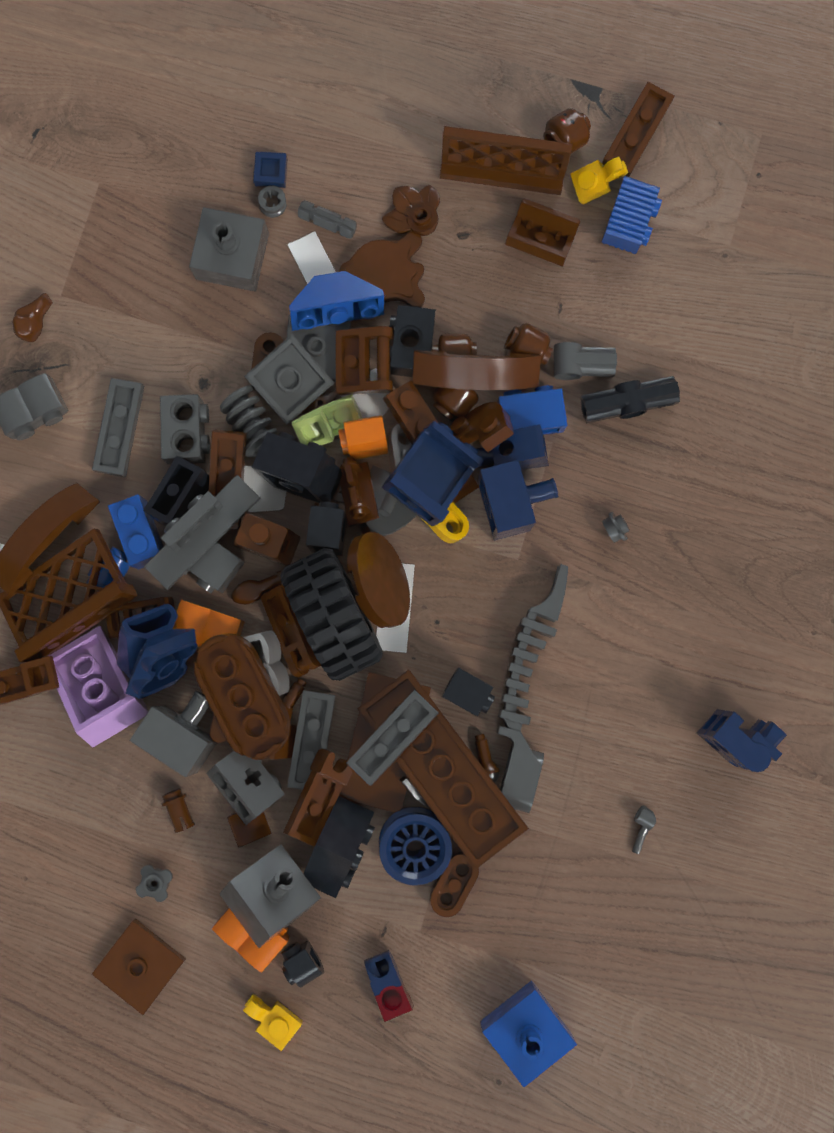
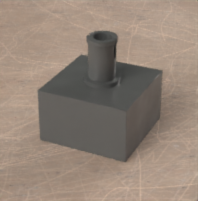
(229, 249)
(176, 737)
(269, 895)

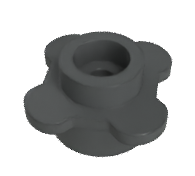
(616, 527)
(162, 878)

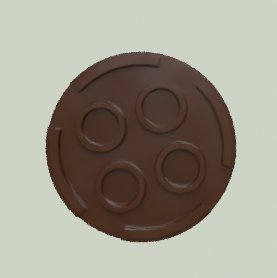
(379, 580)

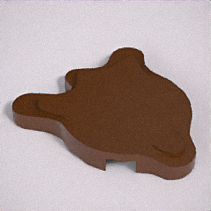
(390, 268)

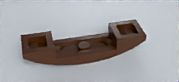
(476, 371)
(39, 532)
(28, 680)

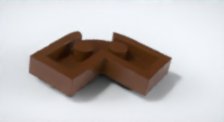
(487, 423)

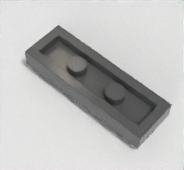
(118, 427)
(311, 734)
(392, 738)

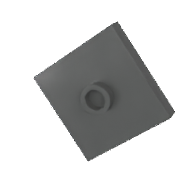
(320, 344)
(289, 379)

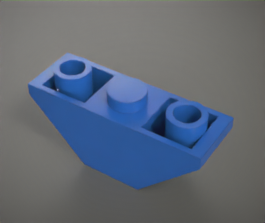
(335, 300)

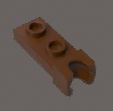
(318, 797)

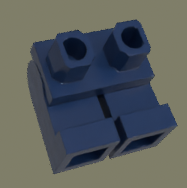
(742, 747)

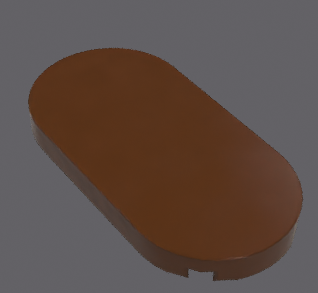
(242, 696)

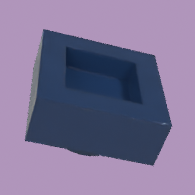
(270, 169)

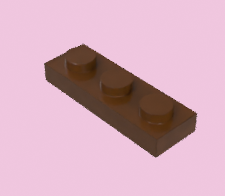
(640, 126)
(226, 460)

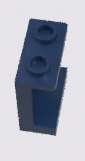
(432, 472)

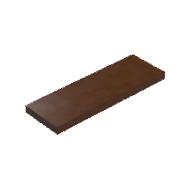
(449, 777)

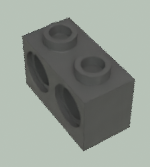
(175, 430)

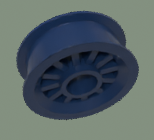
(417, 874)

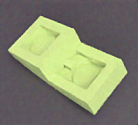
(324, 422)

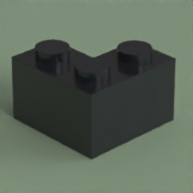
(337, 849)

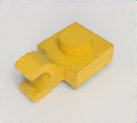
(594, 179)
(276, 1023)

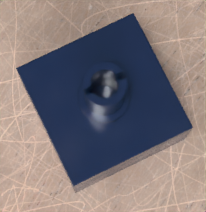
(510, 500)

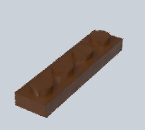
(412, 416)

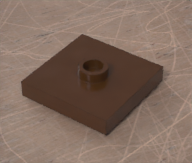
(138, 966)

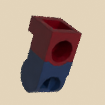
(388, 986)

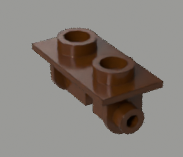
(357, 492)

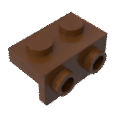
(542, 232)

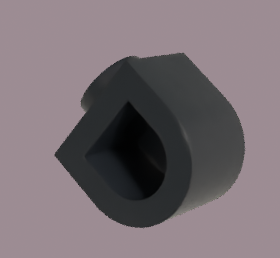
(301, 964)

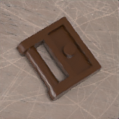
(354, 360)

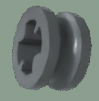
(274, 211)

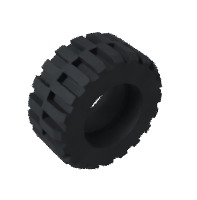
(330, 614)

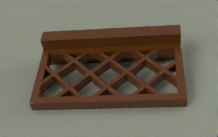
(527, 169)
(82, 616)

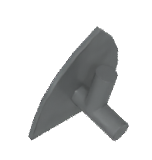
(392, 513)

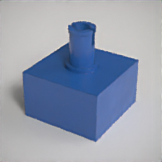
(527, 1033)

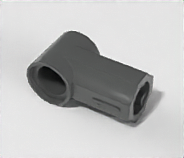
(575, 361)

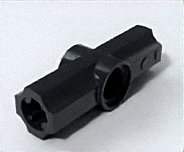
(630, 399)

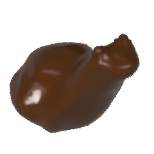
(29, 319)

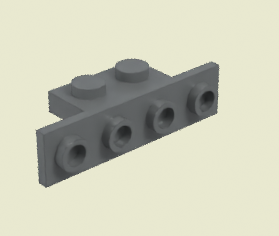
(199, 530)

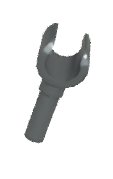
(647, 820)

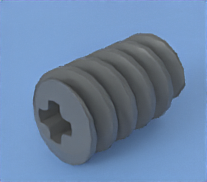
(246, 418)

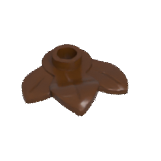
(411, 207)

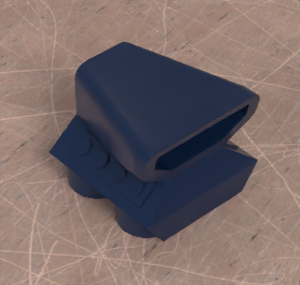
(153, 651)

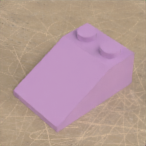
(95, 688)

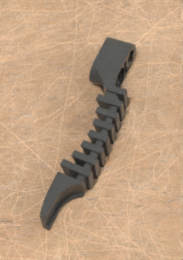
(524, 764)

